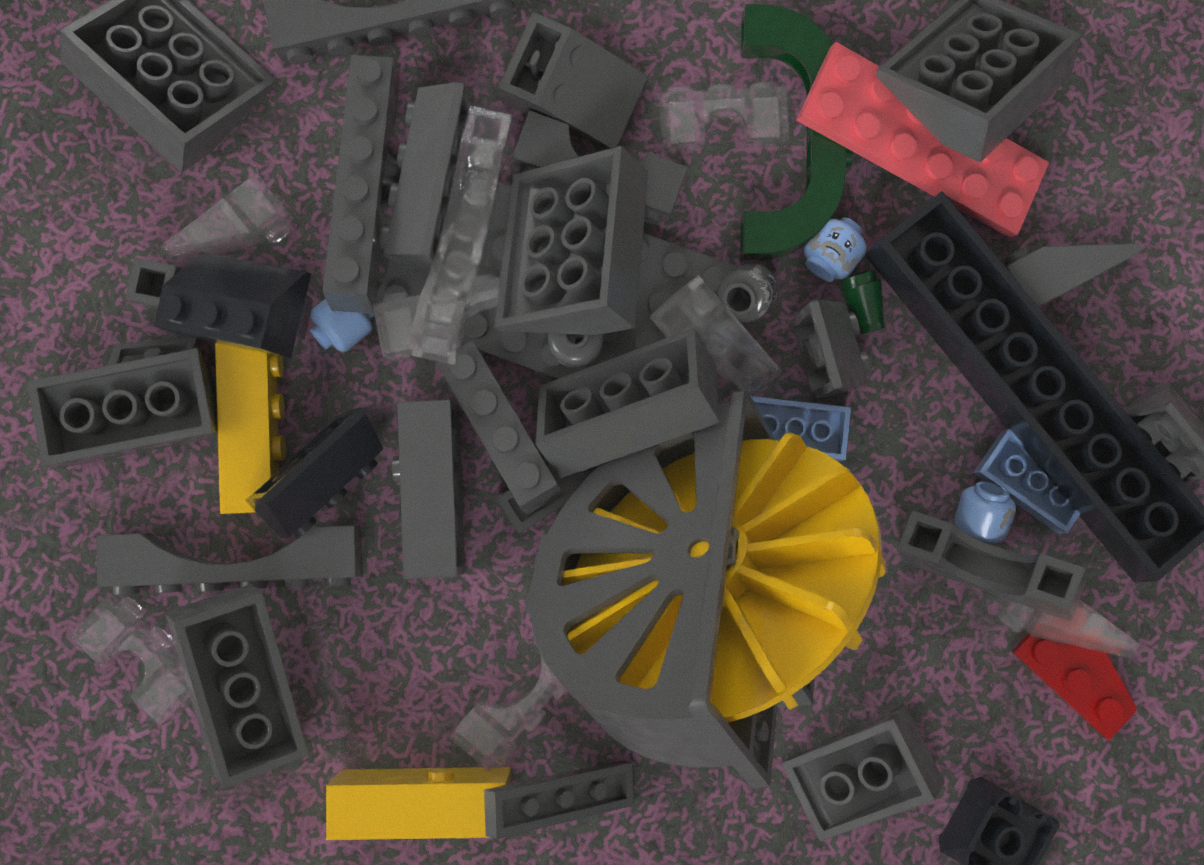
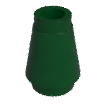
(865, 299)

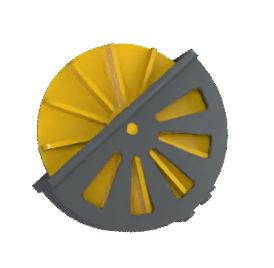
(705, 589)

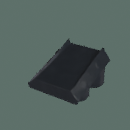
(996, 828)

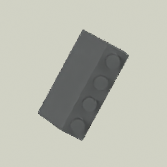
(426, 174)
(124, 409)

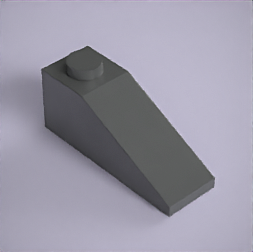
(1061, 268)

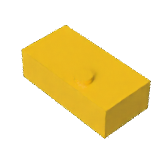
(410, 802)

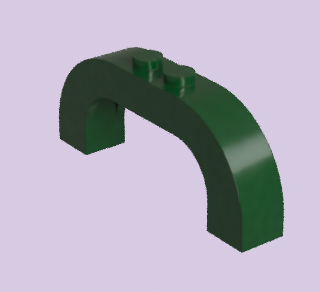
(802, 45)

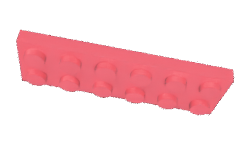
(867, 118)

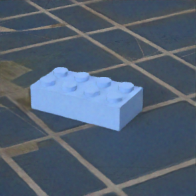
(819, 425)
(1028, 485)

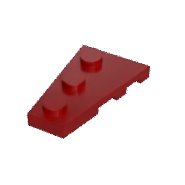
(1082, 680)

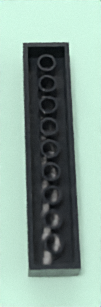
(1041, 390)

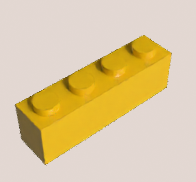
(247, 423)

